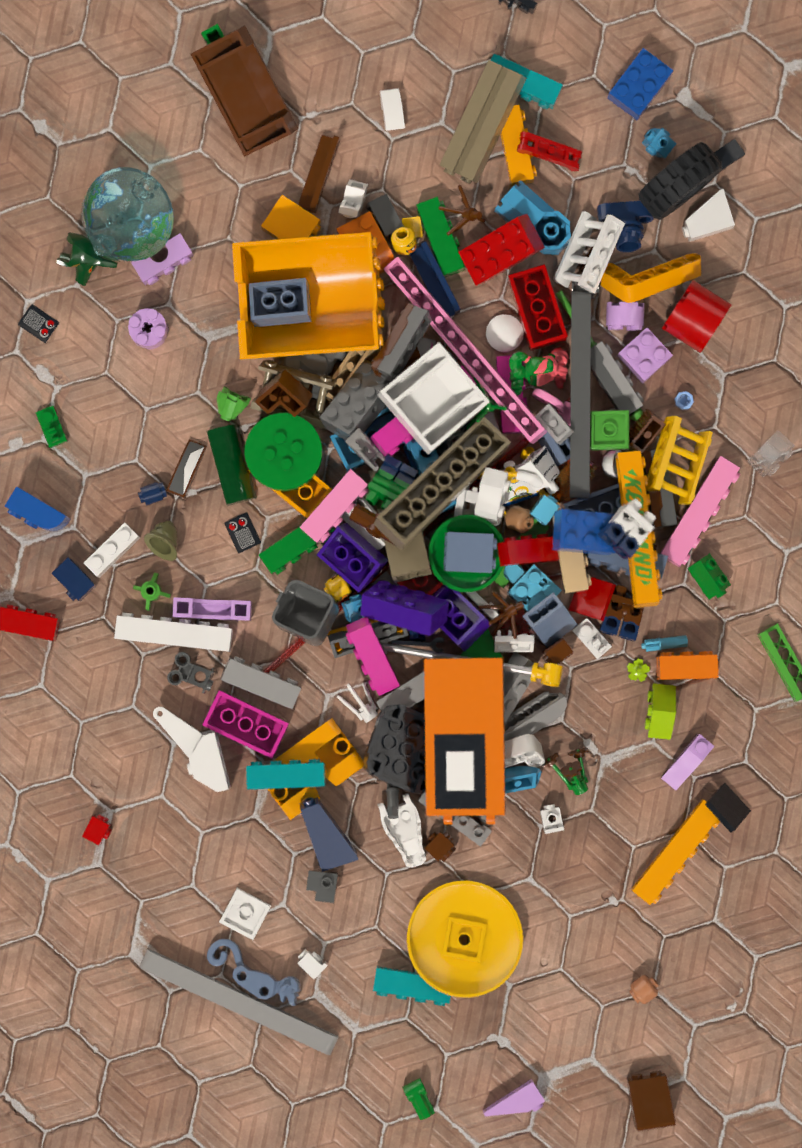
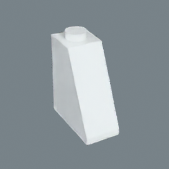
(709, 218)

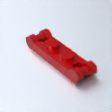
(549, 150)

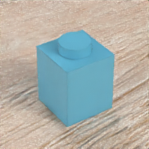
(544, 509)

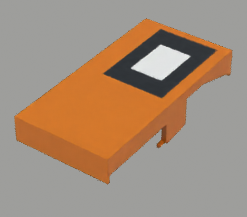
(464, 737)

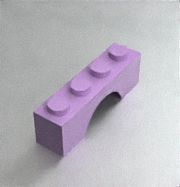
(212, 609)

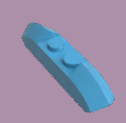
(521, 778)

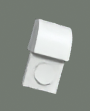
(353, 199)

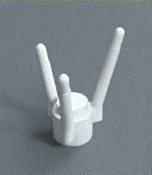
(367, 711)

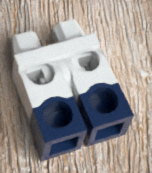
(627, 529)

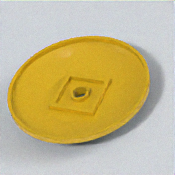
(464, 910)

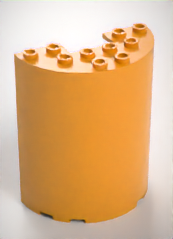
(342, 294)

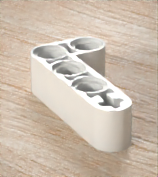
(524, 749)

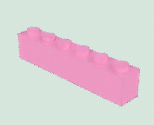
(700, 510)

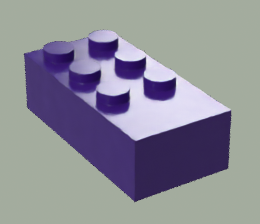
(404, 608)

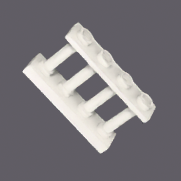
(600, 254)

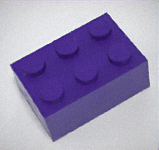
(464, 621)

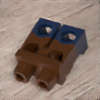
(622, 608)

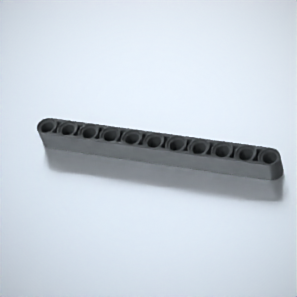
(580, 394)

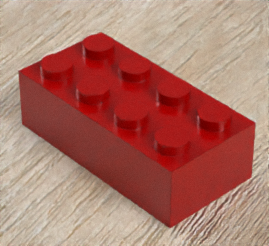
(501, 249)
(537, 307)

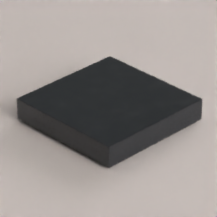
(727, 807)

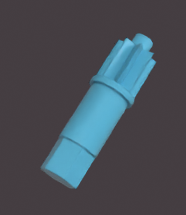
(664, 643)

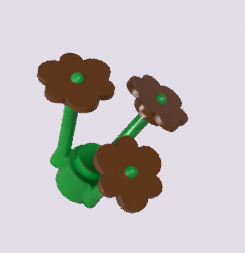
(577, 782)

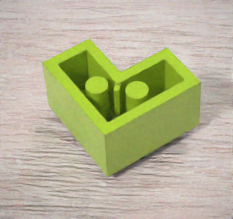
(661, 711)

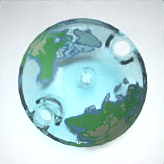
(141, 223)

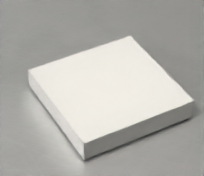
(245, 913)

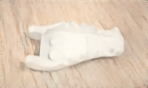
(405, 831)

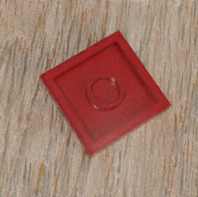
(593, 601)

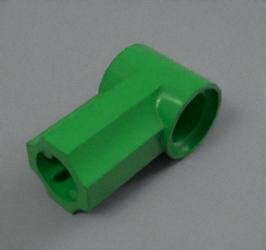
(417, 1096)

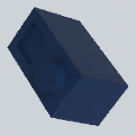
(73, 579)

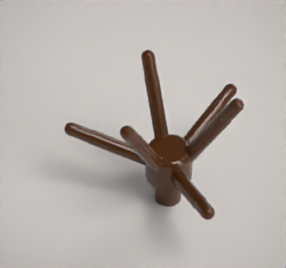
(468, 213)
(507, 610)

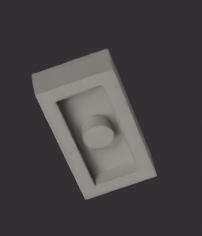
(554, 424)

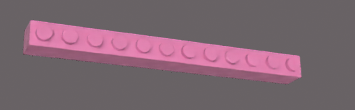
(466, 351)

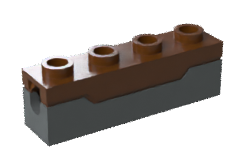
(401, 342)
(660, 501)

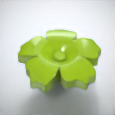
(638, 670)

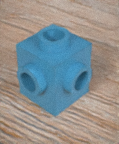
(658, 142)
(351, 607)

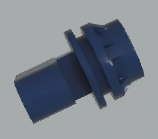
(634, 216)

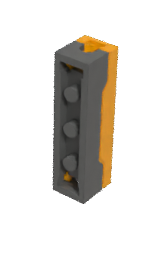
(384, 631)

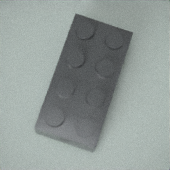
(356, 403)

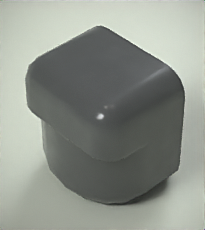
(305, 612)

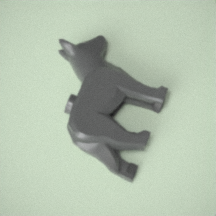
(313, 363)

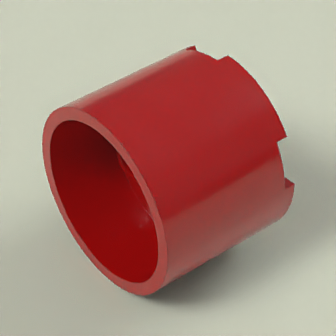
(696, 316)

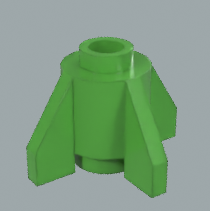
(231, 404)
(155, 595)

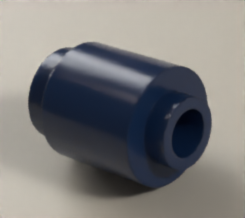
(152, 493)

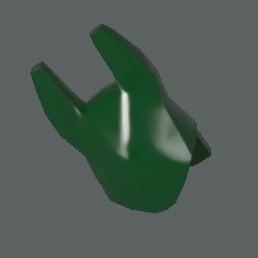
(83, 258)

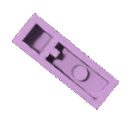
(687, 761)
(520, 1100)

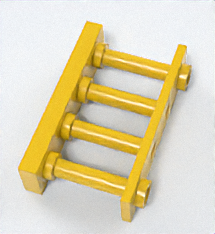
(661, 458)

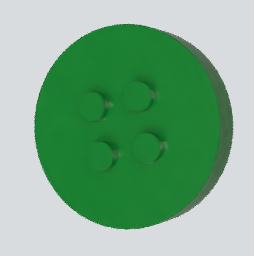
(283, 452)

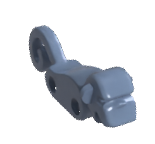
(255, 979)

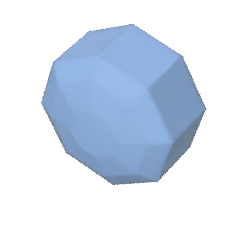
(684, 400)

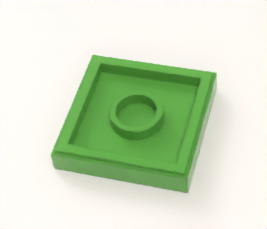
(609, 430)

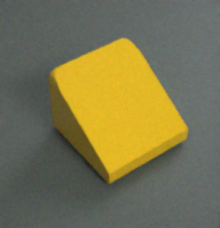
(415, 224)

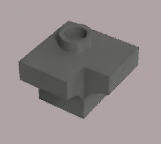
(324, 884)

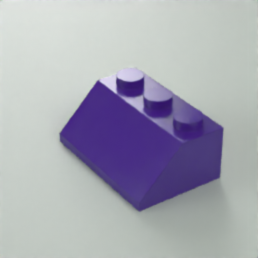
(352, 557)

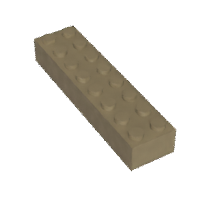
(441, 483)

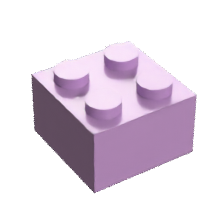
(644, 355)

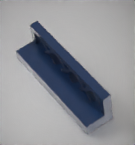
(434, 279)

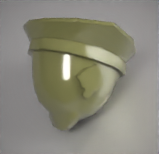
(163, 540)

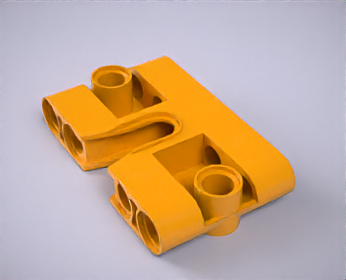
(319, 745)

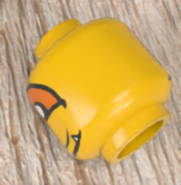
(404, 241)
(337, 588)

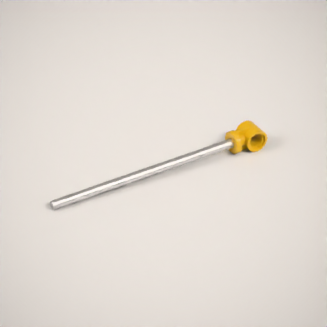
(549, 674)

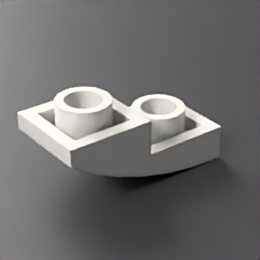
(392, 109)

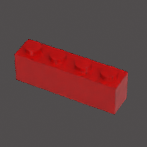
(526, 550)
(29, 623)

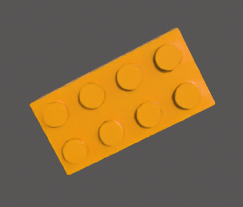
(306, 498)

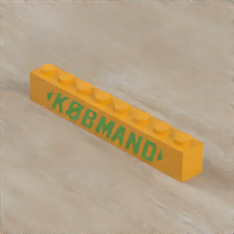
(642, 564)

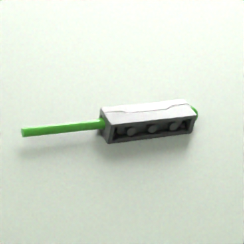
(609, 374)

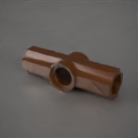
(366, 519)

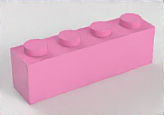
(334, 506)

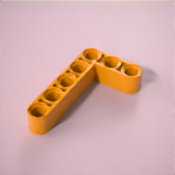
(651, 281)

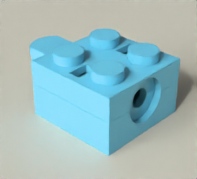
(529, 586)

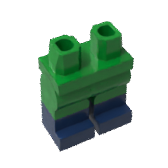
(390, 482)

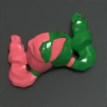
(538, 370)

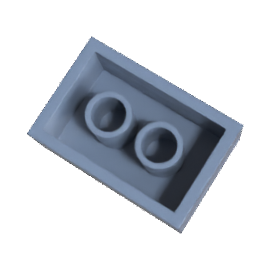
(280, 302)

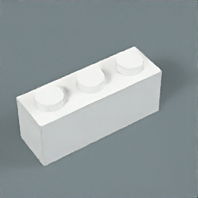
(112, 550)

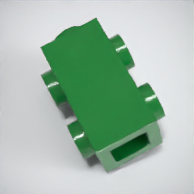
(709, 577)

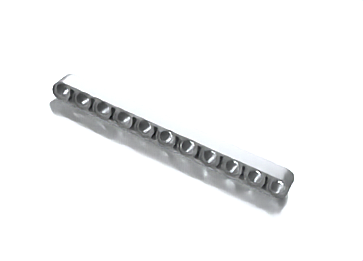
(239, 1002)

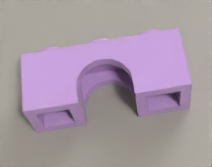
(177, 254)

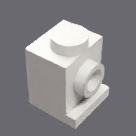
(550, 827)
(311, 963)

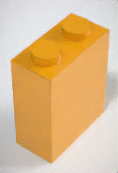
(290, 221)

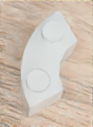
(491, 495)

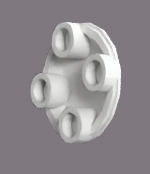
(504, 333)

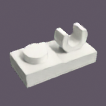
(591, 638)
(507, 643)

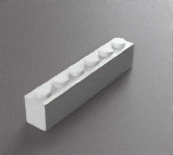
(173, 633)

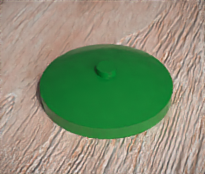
(462, 580)

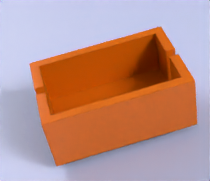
(686, 666)

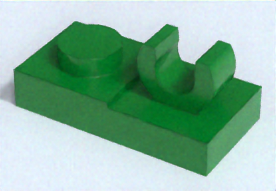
(51, 426)

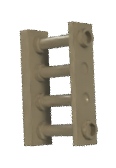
(324, 381)

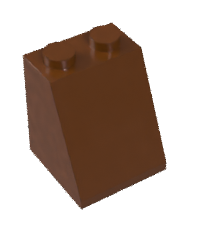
(650, 1101)

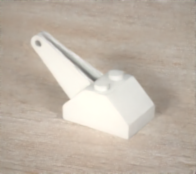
(202, 750)

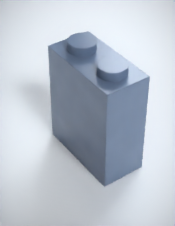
(469, 552)
(550, 620)

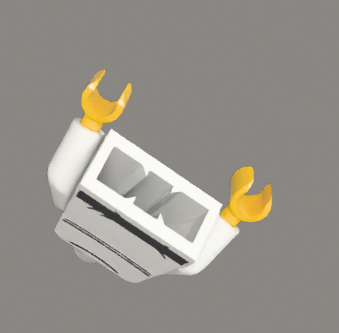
(536, 469)

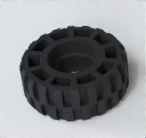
(680, 180)

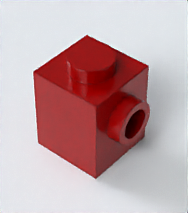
(97, 829)

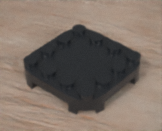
(398, 749)

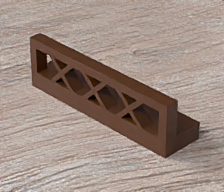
(319, 173)

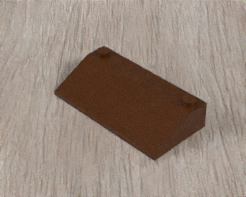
(244, 91)

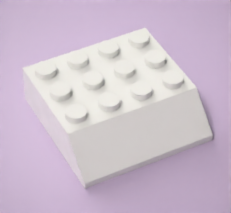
(433, 398)

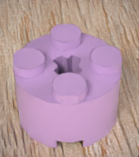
(625, 315)
(138, 324)

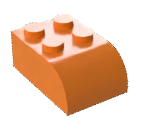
(364, 224)

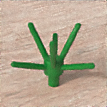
(491, 406)

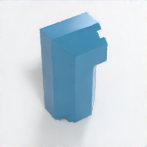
(550, 224)

